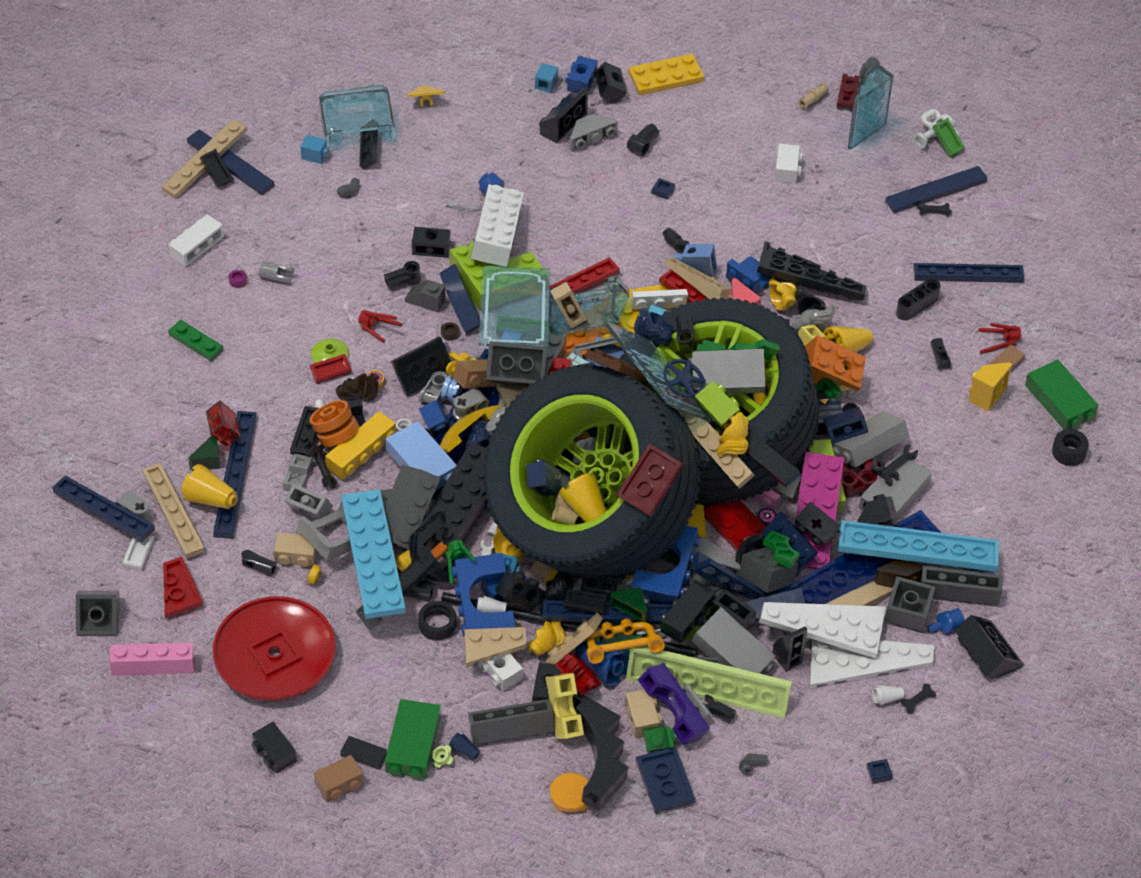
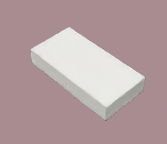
(138, 553)

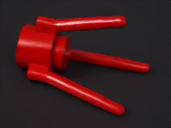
(370, 319)
(1010, 333)

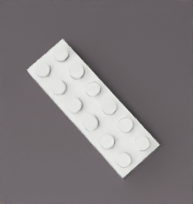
(497, 225)

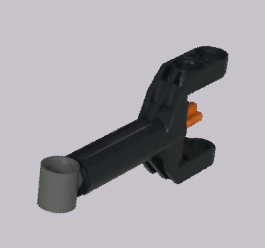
(423, 562)

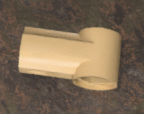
(563, 512)

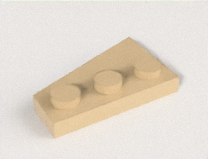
(572, 641)
(490, 642)

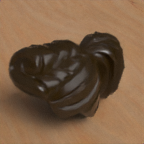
(359, 387)

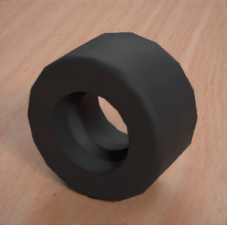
(1072, 438)

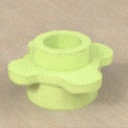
(438, 752)

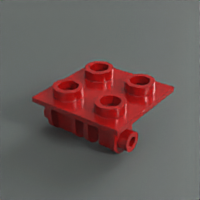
(583, 676)

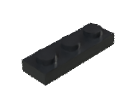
(368, 148)
(304, 432)

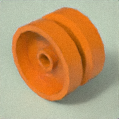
(334, 423)

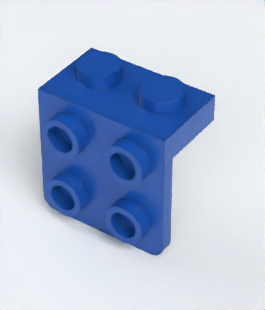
(747, 274)

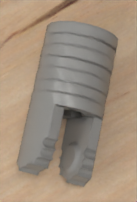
(272, 272)

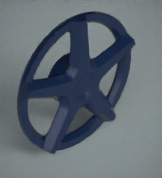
(683, 377)

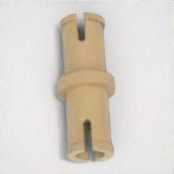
(813, 96)

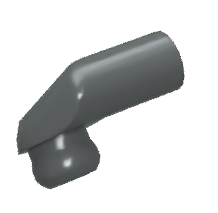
(349, 189)
(750, 760)

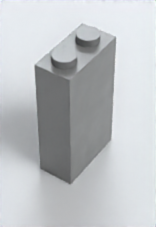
(734, 369)
(883, 433)
(904, 492)
(732, 644)

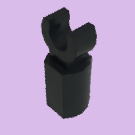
(719, 709)

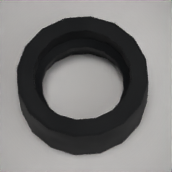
(437, 607)

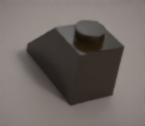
(887, 574)

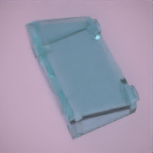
(356, 111)
(597, 305)

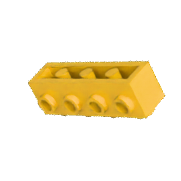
(361, 446)

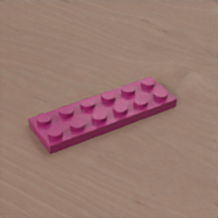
(821, 486)

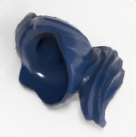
(653, 327)
(479, 434)

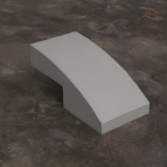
(298, 471)

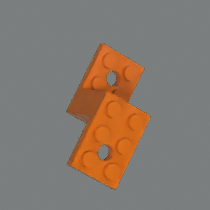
(827, 361)

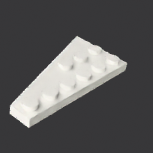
(842, 626)
(837, 664)

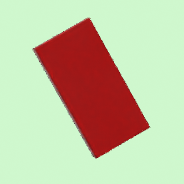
(330, 368)

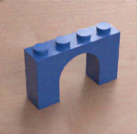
(467, 575)
(670, 586)

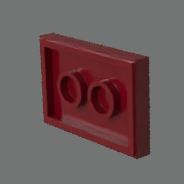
(650, 480)

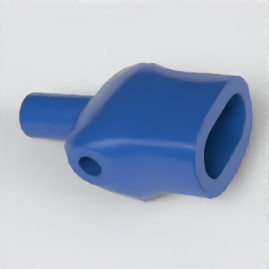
(947, 621)

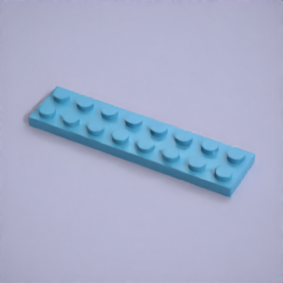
(919, 546)
(373, 554)

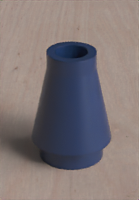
(463, 746)

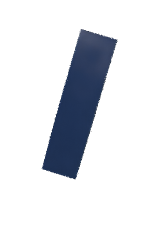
(460, 298)

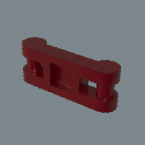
(847, 92)

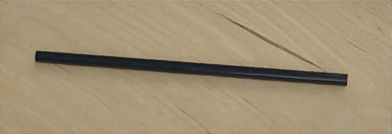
(572, 626)

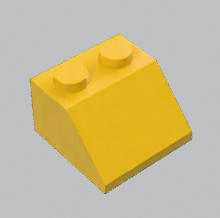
(989, 384)

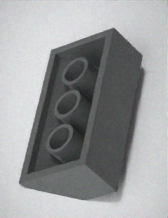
(408, 504)

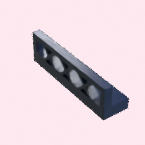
(725, 578)

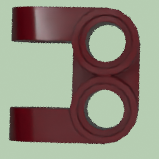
(859, 482)

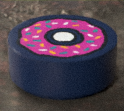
(766, 515)

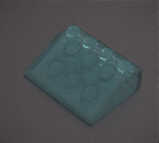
(870, 105)

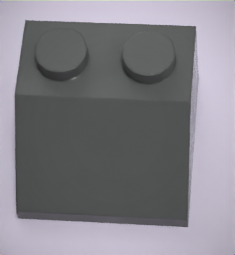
(97, 612)

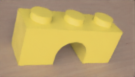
(561, 692)

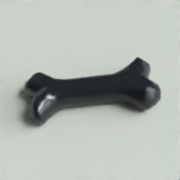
(934, 209)
(911, 703)

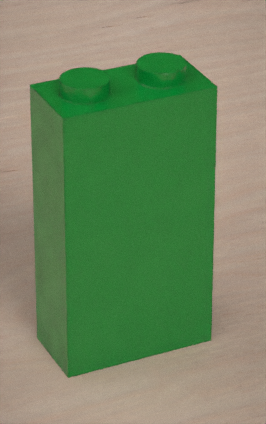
(1061, 395)
(412, 739)

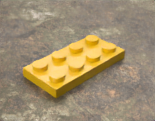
(666, 74)

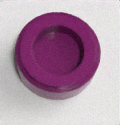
(237, 278)

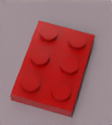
(733, 522)

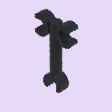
(319, 455)
(888, 472)

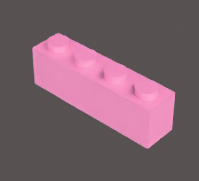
(152, 658)

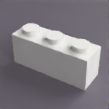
(196, 240)

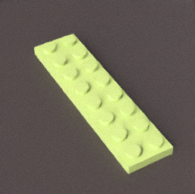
(722, 682)

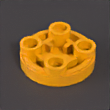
(567, 792)

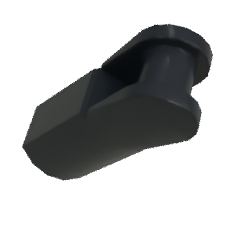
(940, 353)
(258, 563)

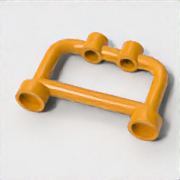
(596, 652)

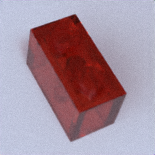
(222, 423)

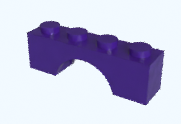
(688, 721)

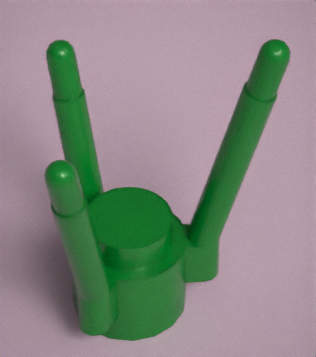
(456, 551)

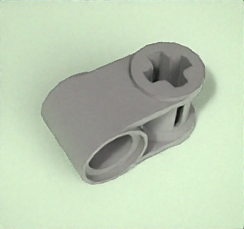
(433, 388)
(469, 402)
(135, 504)

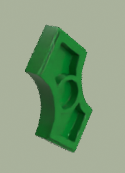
(770, 348)
(781, 549)

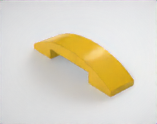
(452, 439)

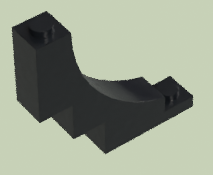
(599, 727)

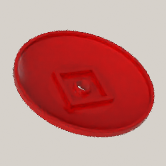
(268, 625)

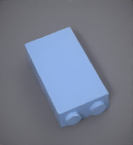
(419, 450)

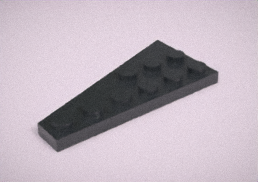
(805, 272)

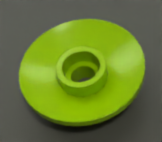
(328, 349)

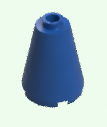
(610, 668)

